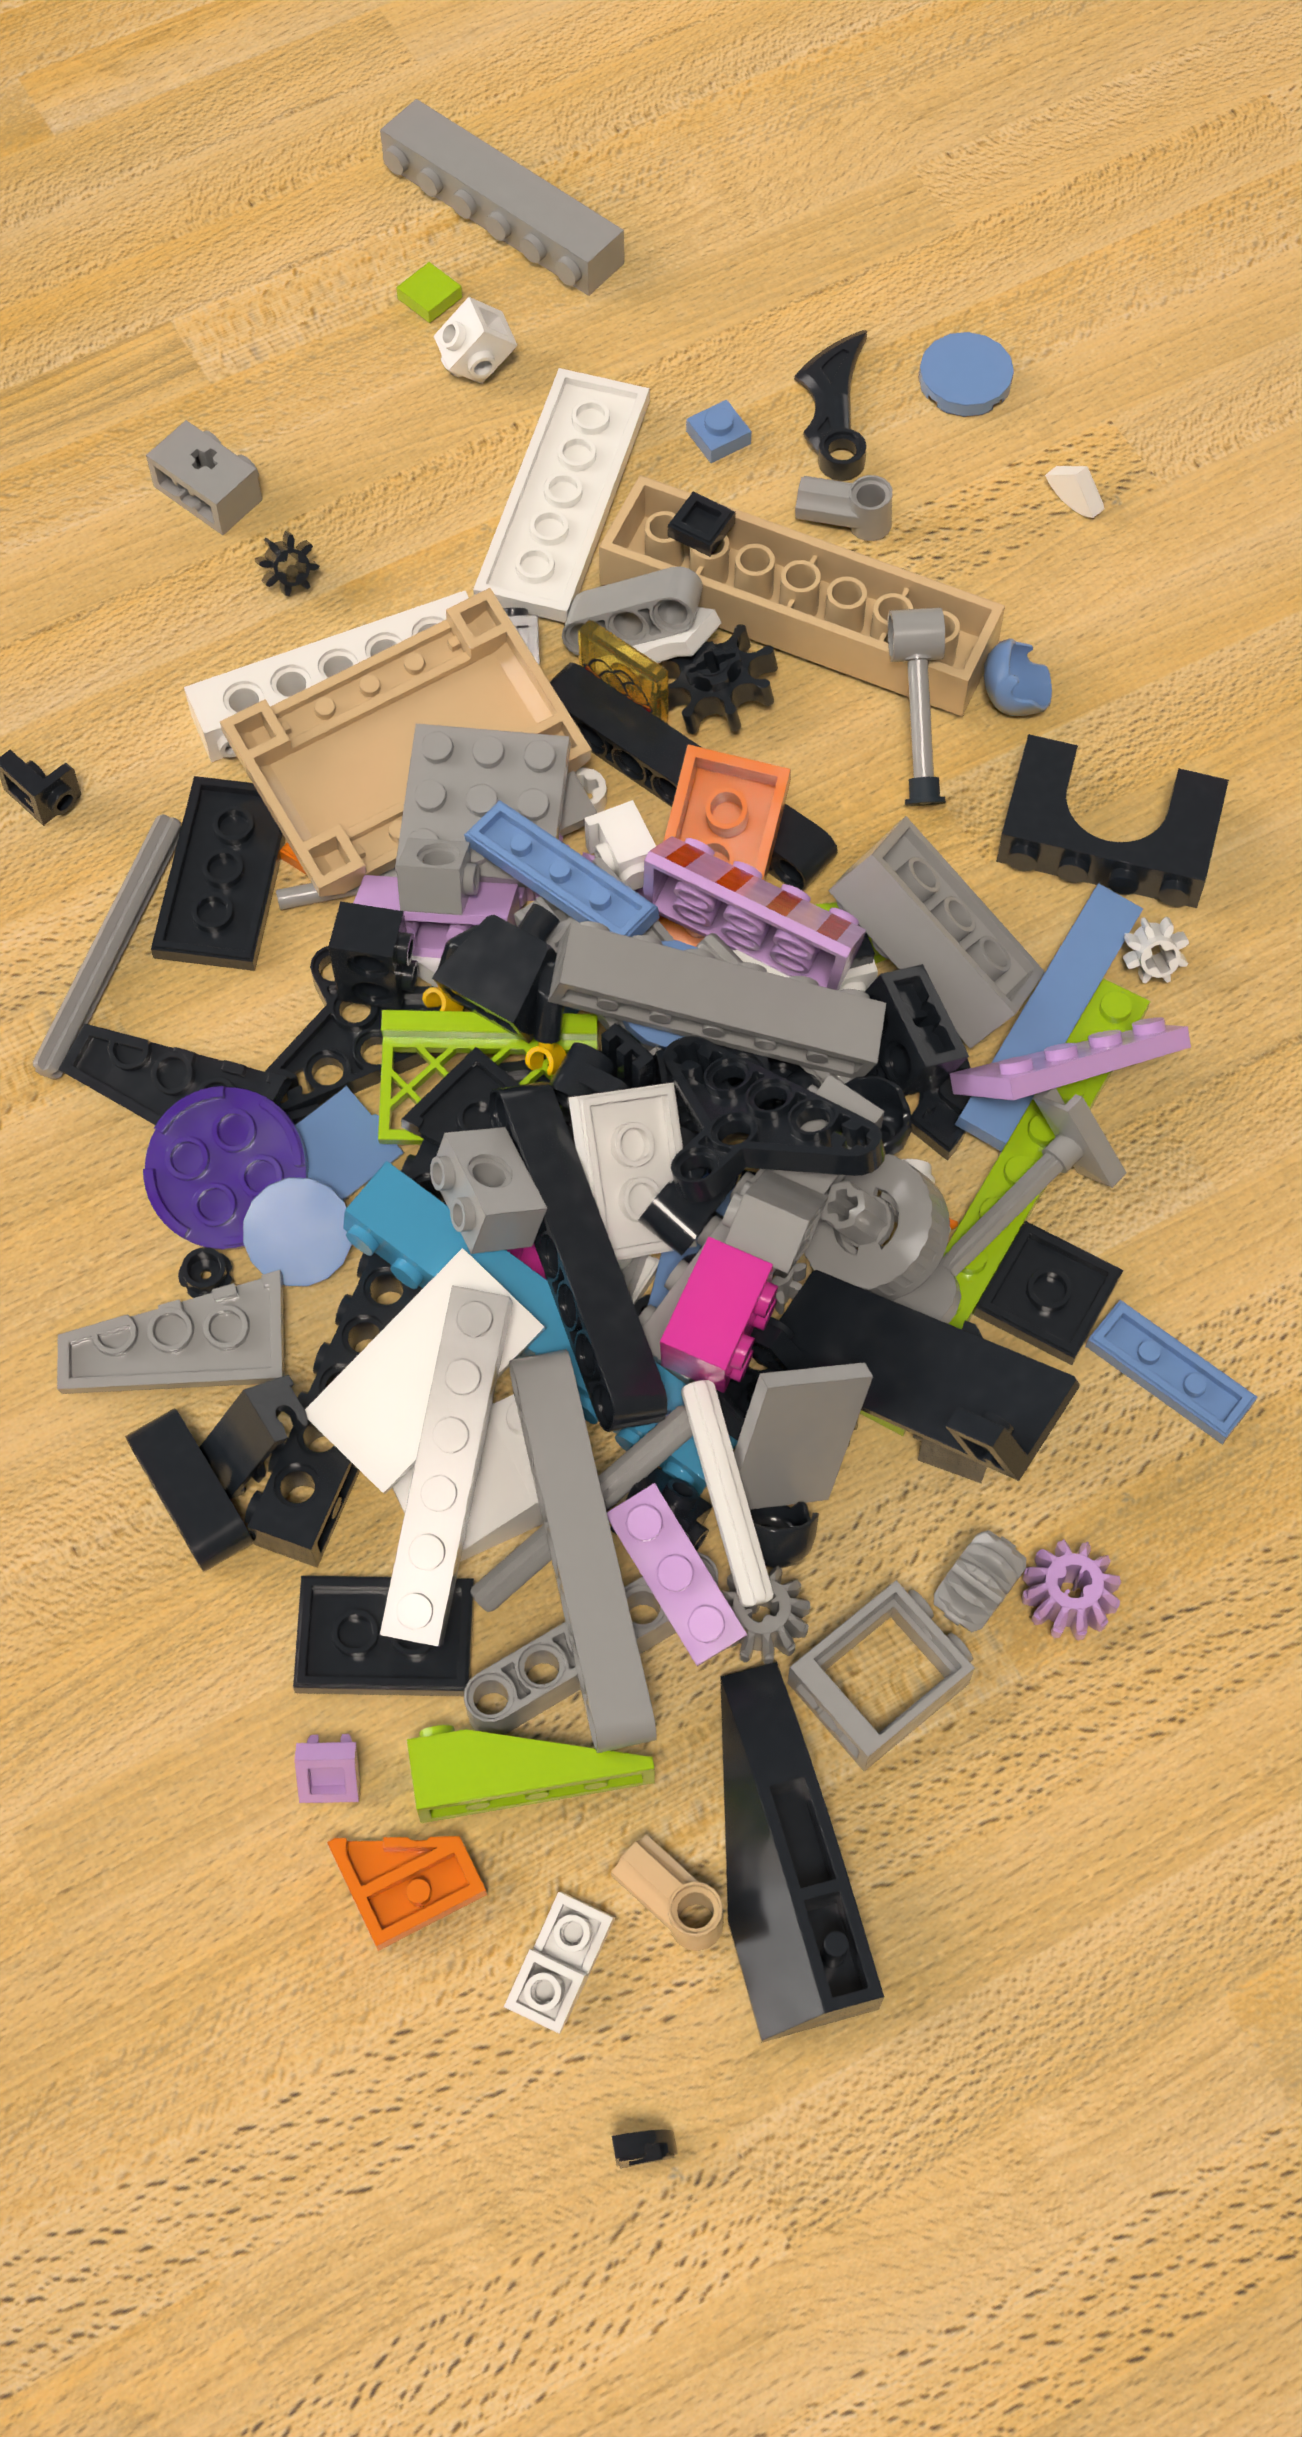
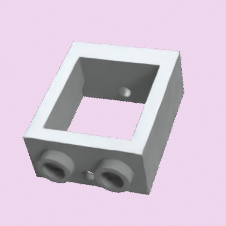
(838, 1713)

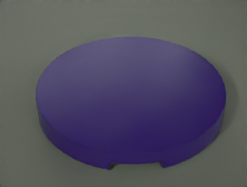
(215, 1158)

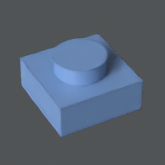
(718, 431)

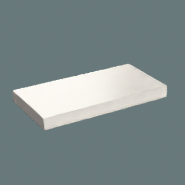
(382, 1396)

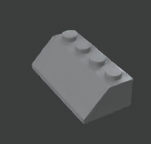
(929, 916)

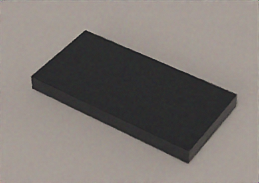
(220, 878)

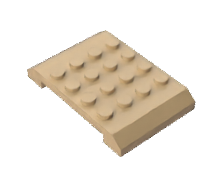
(341, 750)

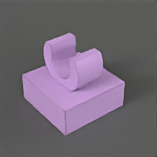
(327, 1771)

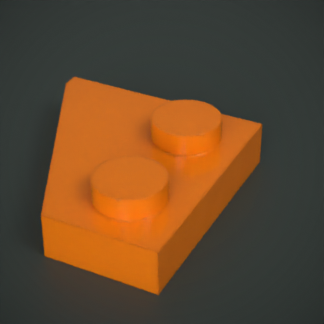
(406, 1882)

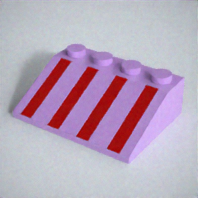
(749, 913)

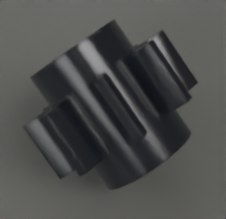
(294, 574)

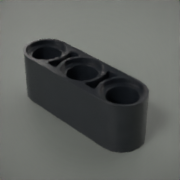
(189, 1490)

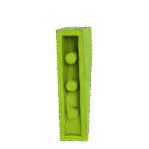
(489, 1772)

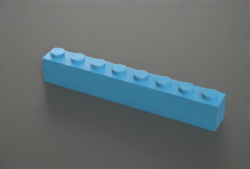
(418, 1240)

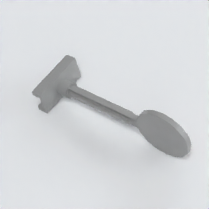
(1077, 1144)

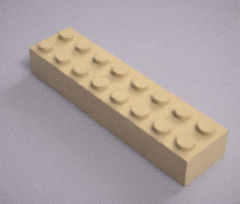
(807, 595)

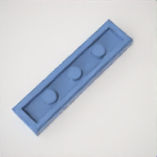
(559, 872)

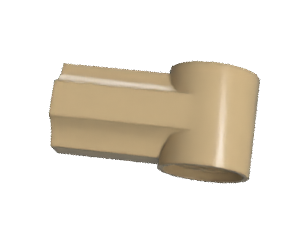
(668, 1890)

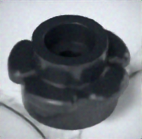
(204, 1260)

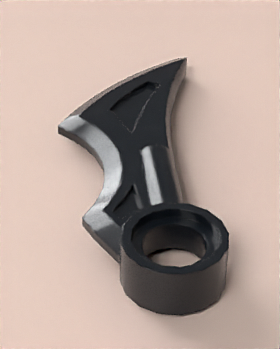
(829, 383)

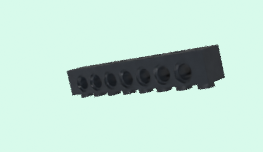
(306, 1527)

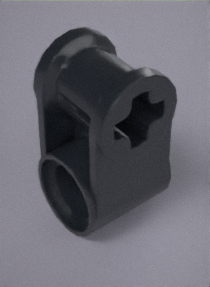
(680, 1220)

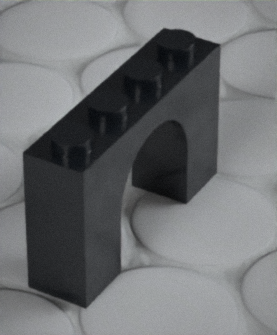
(1162, 866)

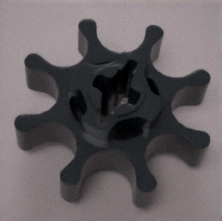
(720, 680)

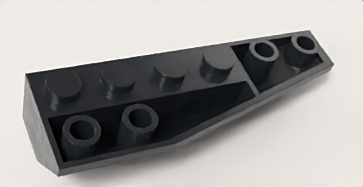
(784, 1869)

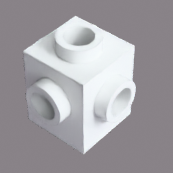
(475, 340)

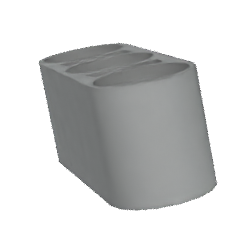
(638, 607)

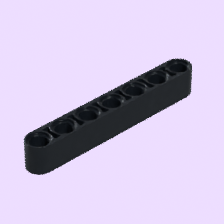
(653, 758)
(582, 1264)

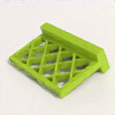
(452, 1034)

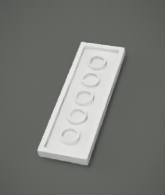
(563, 493)

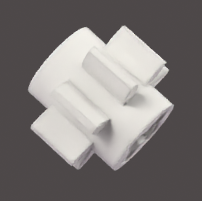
(1164, 962)

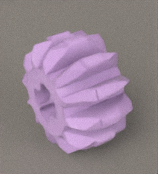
(1053, 1604)

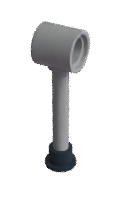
(915, 639)

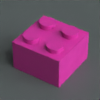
(717, 1315)

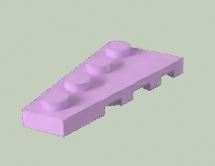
(1071, 1062)

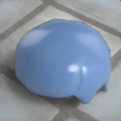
(1015, 682)

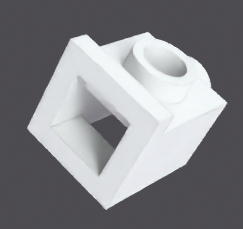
(620, 841)

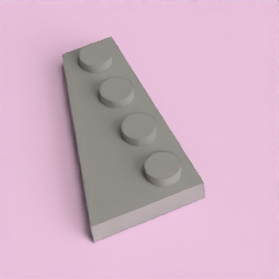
(197, 1342)

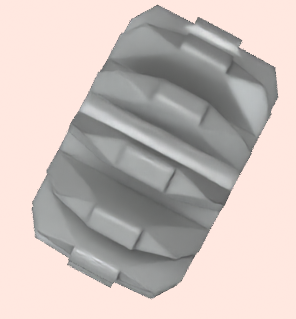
(979, 1581)
(779, 1626)

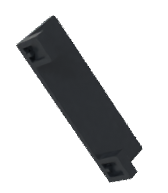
(923, 1371)

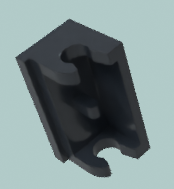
(251, 1433)

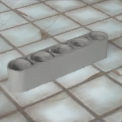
(530, 1699)

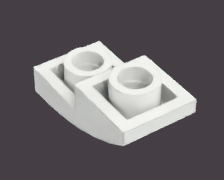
(559, 1962)

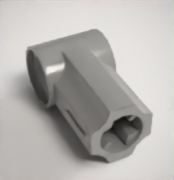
(860, 505)

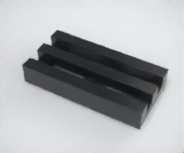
(619, 1047)

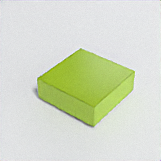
(429, 292)

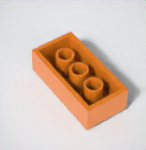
(729, 807)

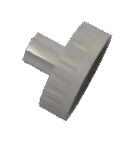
(864, 1221)

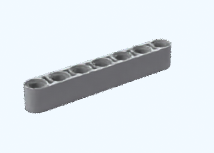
(582, 1552)

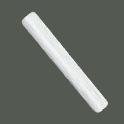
(727, 1493)

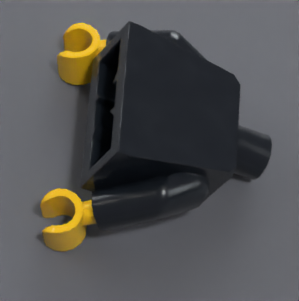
(506, 980)

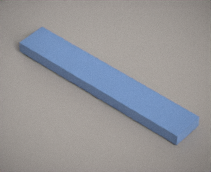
(1055, 1005)

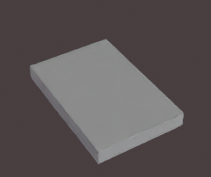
(799, 1433)

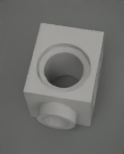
(436, 876)

